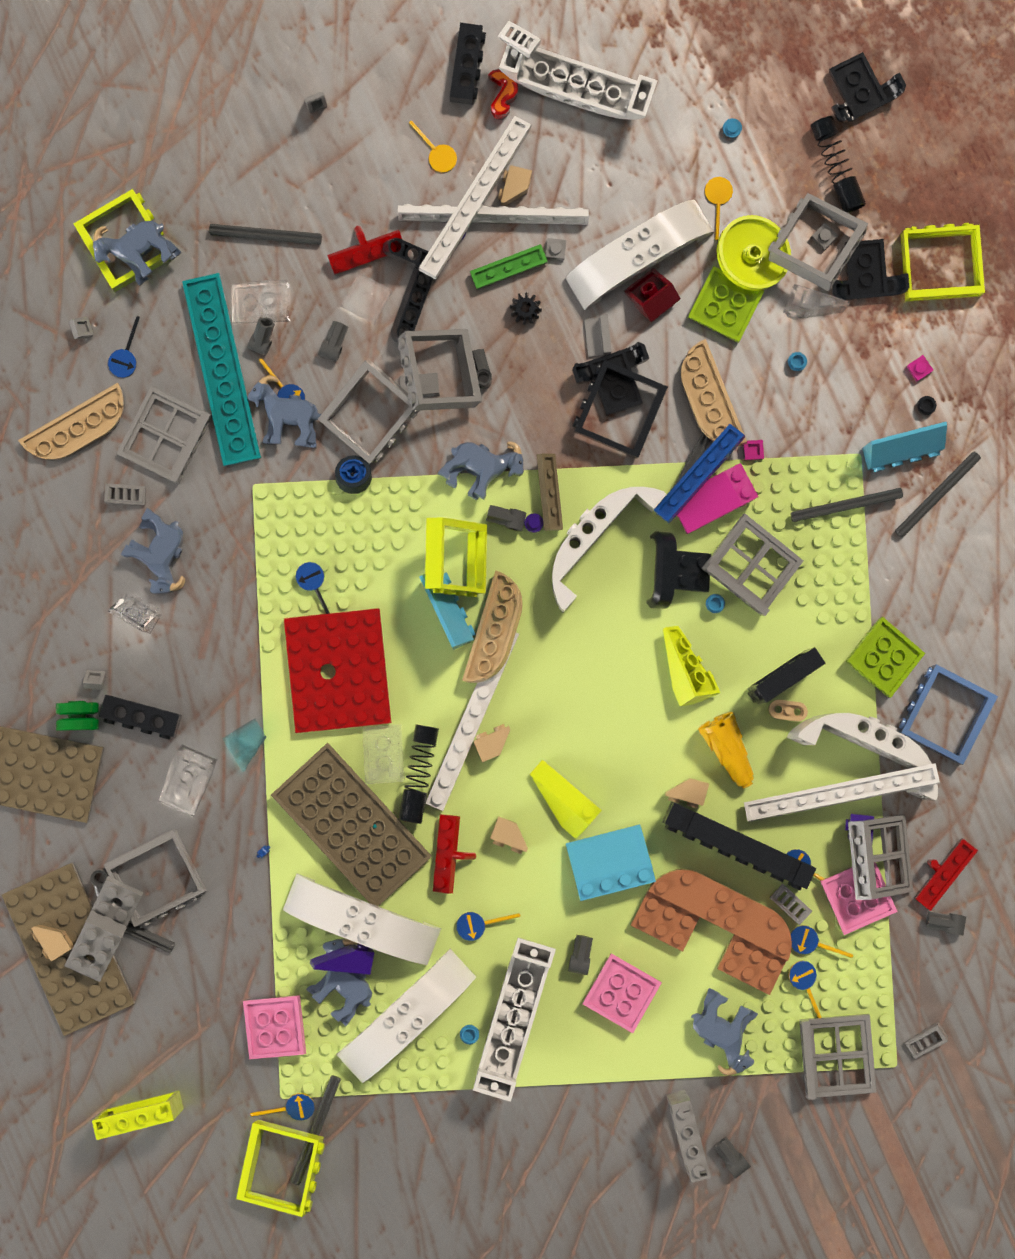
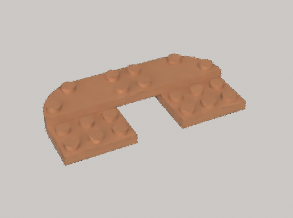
(760, 935)

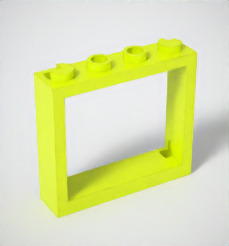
(946, 231)
(116, 284)
(475, 556)
(138, 1115)
(244, 1191)

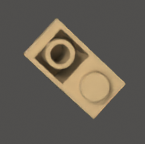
(516, 184)
(492, 744)
(689, 790)
(508, 833)
(53, 940)

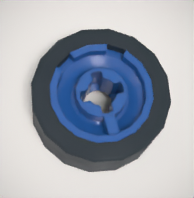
(361, 478)

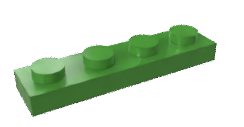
(508, 267)

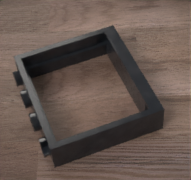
(587, 403)
(785, 676)

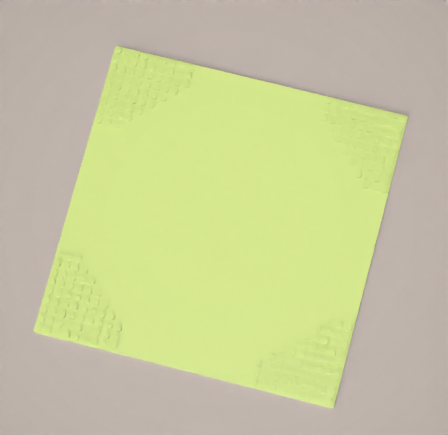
(601, 710)

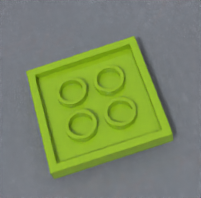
(724, 306)
(885, 657)

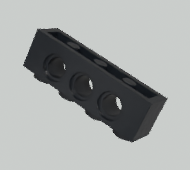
(467, 34)
(170, 719)

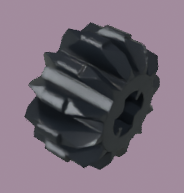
(533, 310)

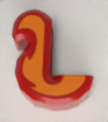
(507, 95)

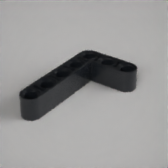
(413, 286)

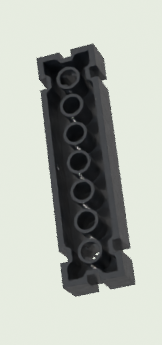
(737, 844)

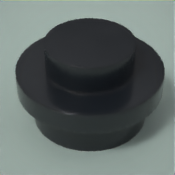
(926, 405)

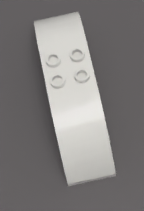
(579, 83)
(638, 251)
(611, 507)
(869, 735)
(361, 921)
(407, 1017)
(513, 1019)

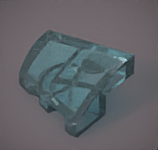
(245, 742)

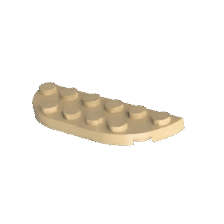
(707, 392)
(77, 427)
(495, 630)

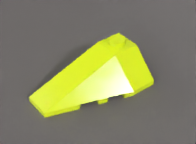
(688, 677)
(567, 803)

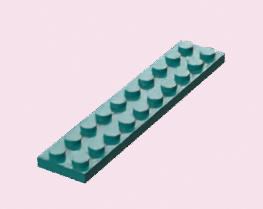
(221, 369)

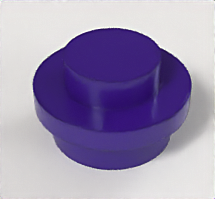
(534, 523)

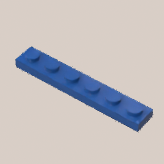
(699, 473)

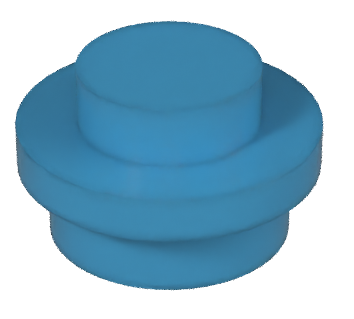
(732, 128)
(797, 361)
(715, 603)
(469, 1034)

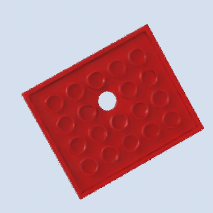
(360, 685)

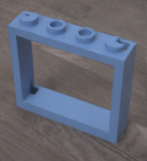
(975, 728)

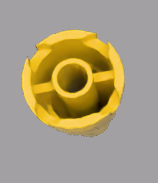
(725, 740)

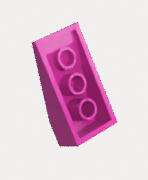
(717, 498)

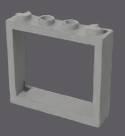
(804, 270)
(466, 363)
(399, 427)
(176, 904)
(688, 1135)

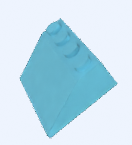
(905, 447)
(450, 615)
(610, 862)

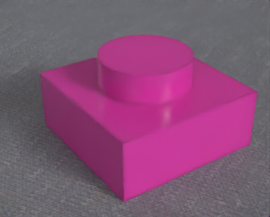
(919, 368)
(753, 450)

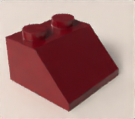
(652, 294)

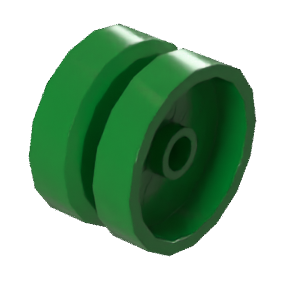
(77, 716)

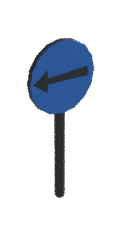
(122, 361)
(310, 577)

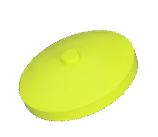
(745, 253)

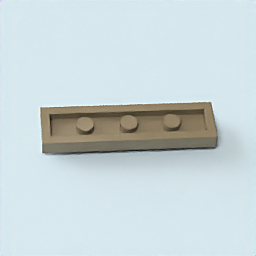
(549, 492)

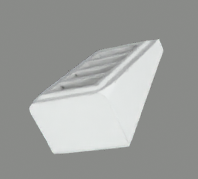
(528, 52)

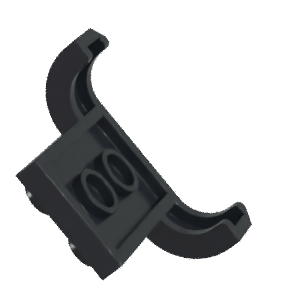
(861, 88)
(868, 274)
(615, 390)
(676, 571)

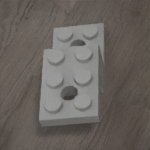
(103, 929)

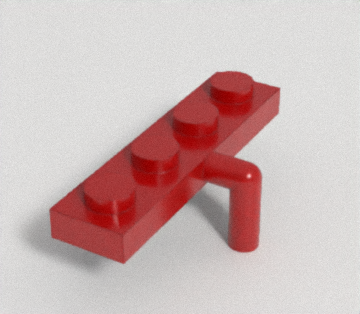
(361, 253)
(447, 854)
(945, 873)

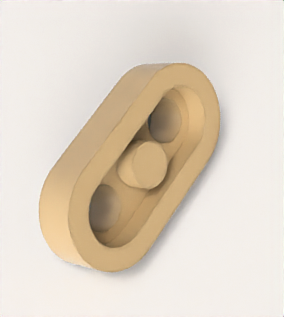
(787, 710)

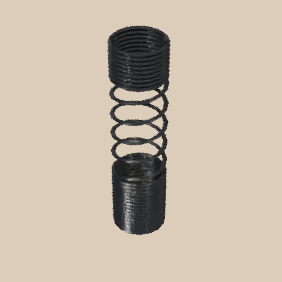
(847, 188)
(413, 800)

